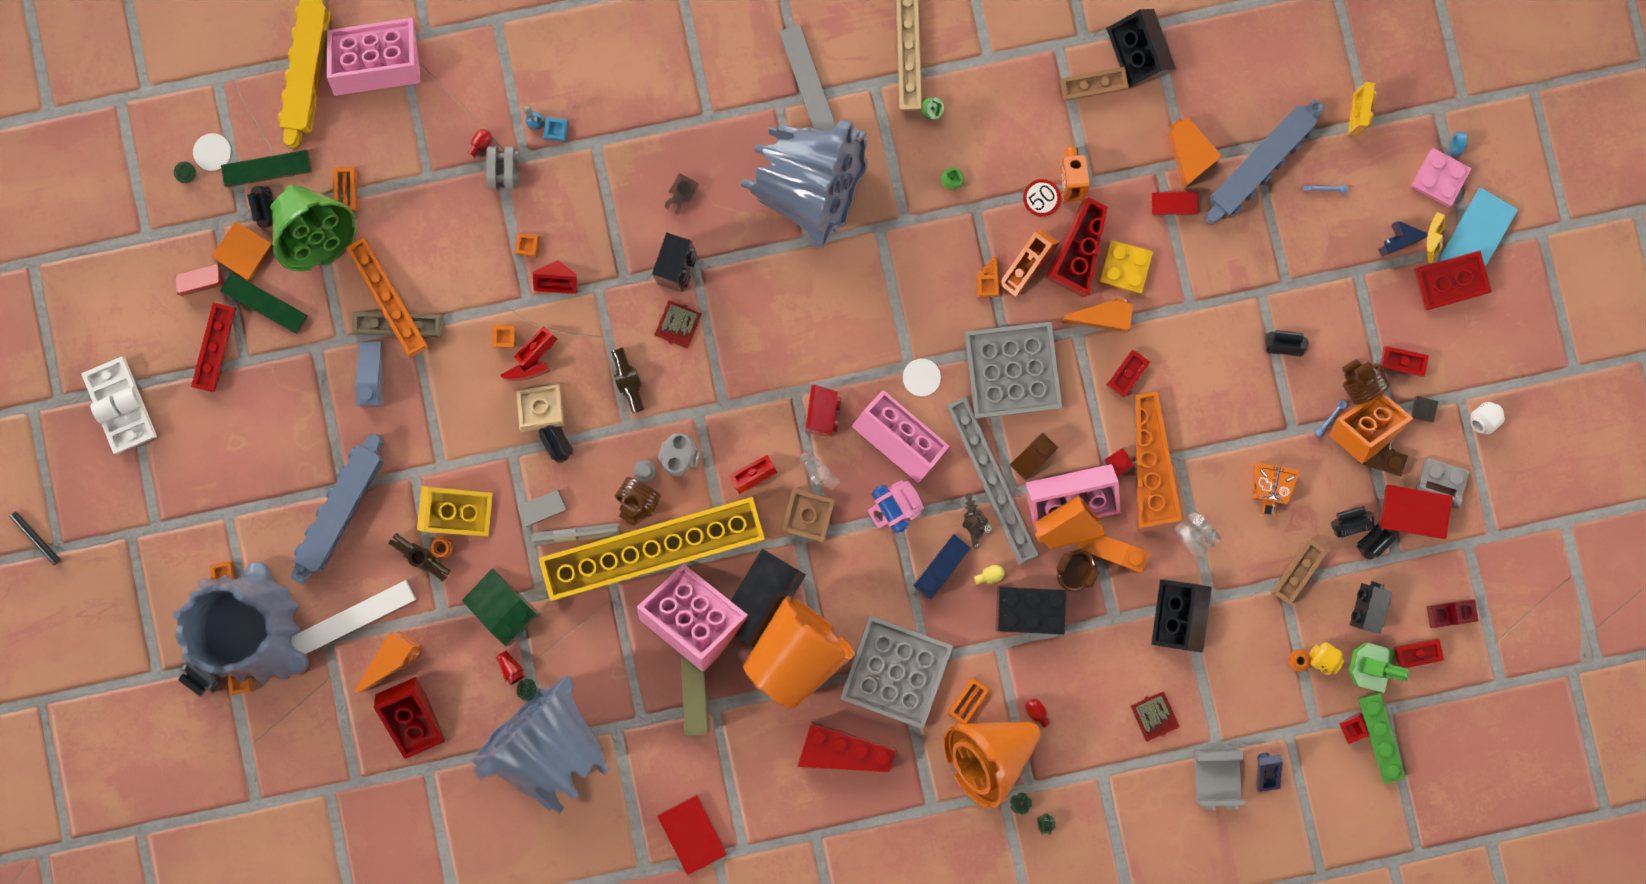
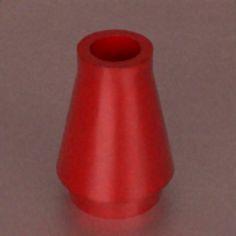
(510, 669)

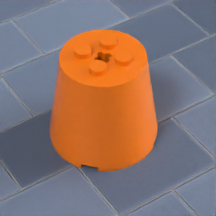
(796, 654)

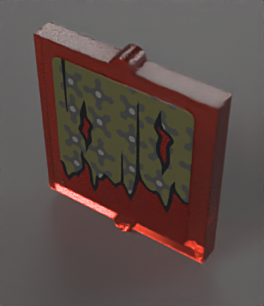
(678, 324)
(1154, 716)

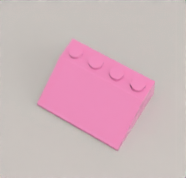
(372, 57)
(691, 617)

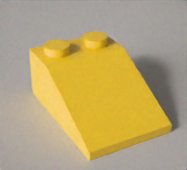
(454, 511)

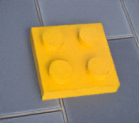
(1361, 108)
(1125, 267)

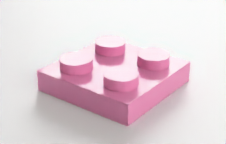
(1441, 177)

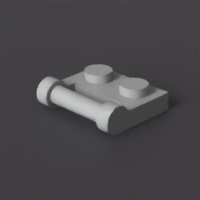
(1445, 476)

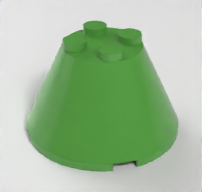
(309, 228)

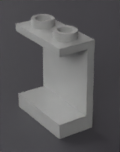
(1218, 778)

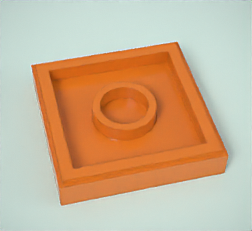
(242, 250)

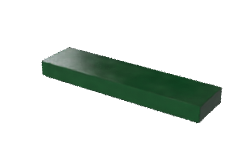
(266, 168)
(264, 303)

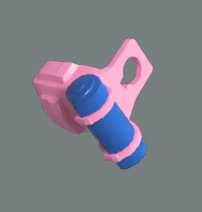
(898, 504)

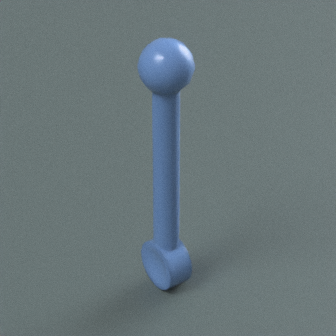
(1343, 189)
(1341, 405)

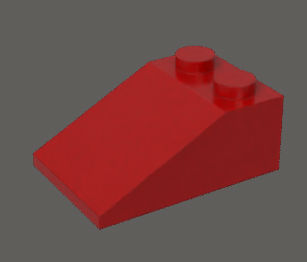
(822, 411)
(408, 717)

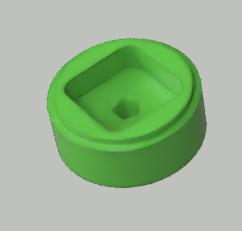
(932, 108)
(952, 178)

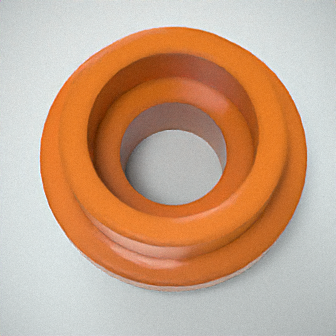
(435, 544)
(1292, 660)

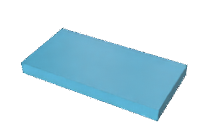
(1480, 227)

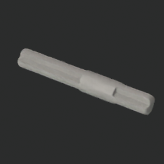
(576, 534)

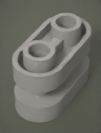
(510, 158)

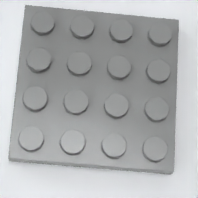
(1013, 370)
(896, 672)

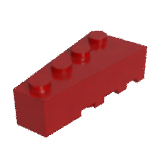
(1077, 255)

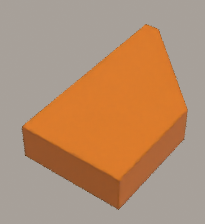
(988, 280)

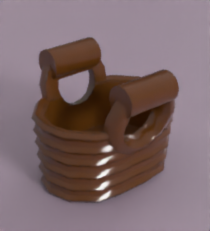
(1368, 384)
(636, 493)
(1077, 570)

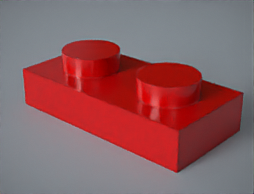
(535, 348)
(1404, 361)
(1128, 373)
(753, 474)
(1419, 653)

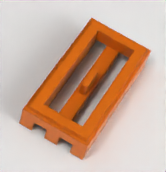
(353, 186)
(958, 716)

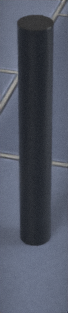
(35, 538)

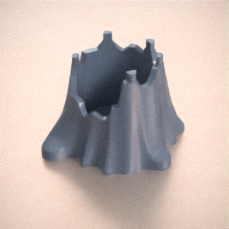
(812, 176)
(241, 627)
(543, 747)

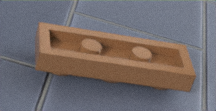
(1094, 84)
(1299, 572)

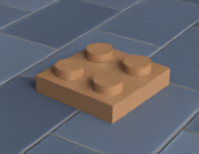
(808, 515)

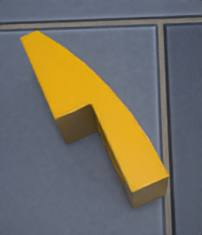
(1434, 239)

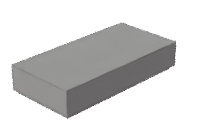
(541, 508)

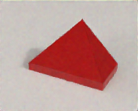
(555, 279)

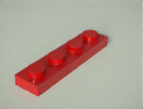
(213, 347)

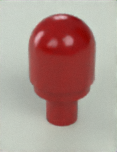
(480, 142)
(1037, 712)

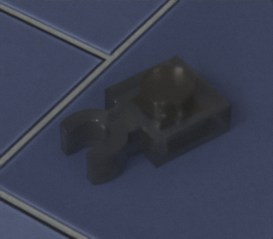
(683, 190)

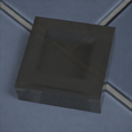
(1424, 409)

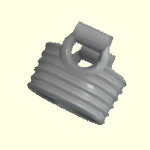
(679, 454)

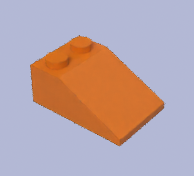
(1370, 427)
(392, 657)

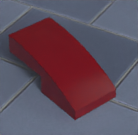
(1452, 613)

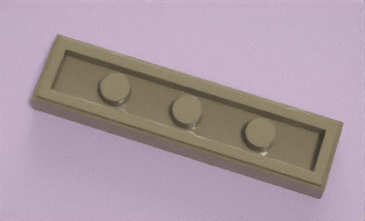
(376, 324)

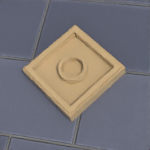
(539, 407)

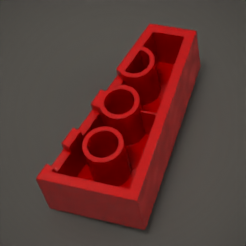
(839, 750)

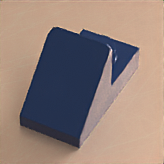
(1406, 236)

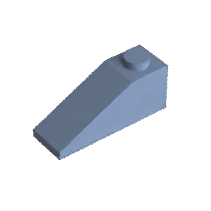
(369, 375)

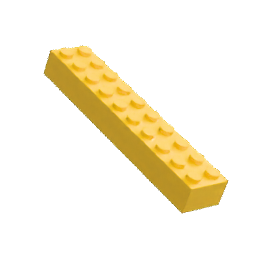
(651, 549)

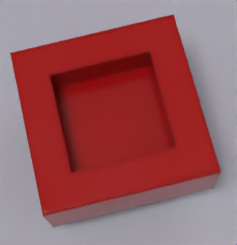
(1120, 462)

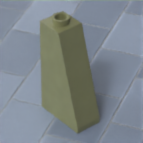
(694, 699)

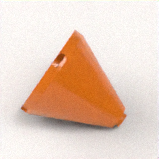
(989, 757)

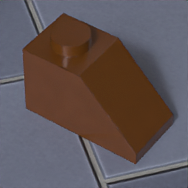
(1034, 455)

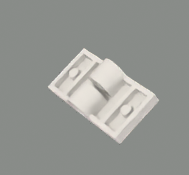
(118, 405)

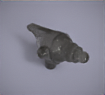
(975, 521)

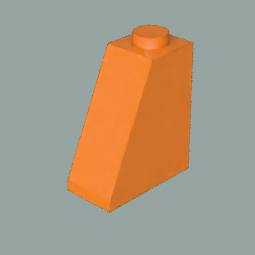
(1191, 150)
(1069, 525)

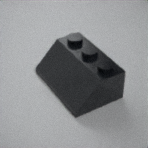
(1141, 47)
(1181, 615)

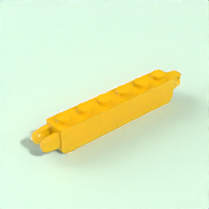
(304, 71)

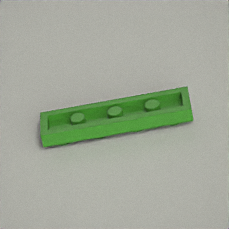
(1381, 738)

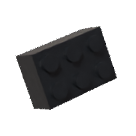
(674, 262)
(1030, 610)

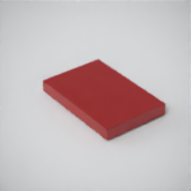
(1452, 280)
(1416, 511)
(692, 835)

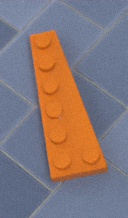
(1155, 478)

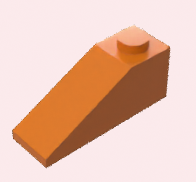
(1029, 261)
(1108, 315)
(1116, 552)

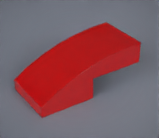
(1175, 203)
(518, 372)
(1354, 728)

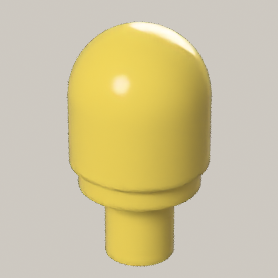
(990, 575)

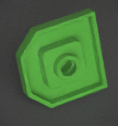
(1373, 666)

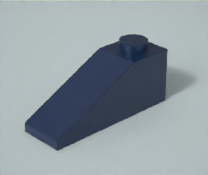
(941, 566)

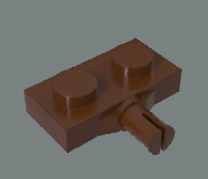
(1388, 460)

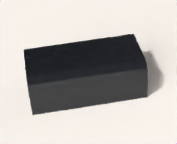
(763, 592)

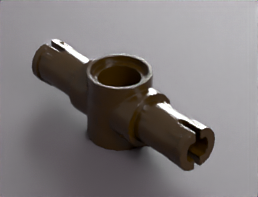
(627, 380)
(429, 563)

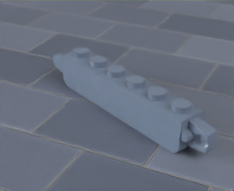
(1262, 161)
(338, 509)

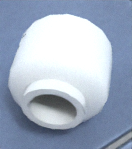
(1487, 418)

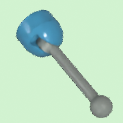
(532, 118)

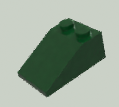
(500, 607)

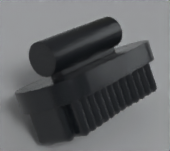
(260, 203)
(1286, 343)
(555, 443)
(1352, 522)
(1376, 542)
(197, 679)

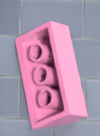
(900, 436)
(1095, 486)

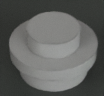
(644, 470)

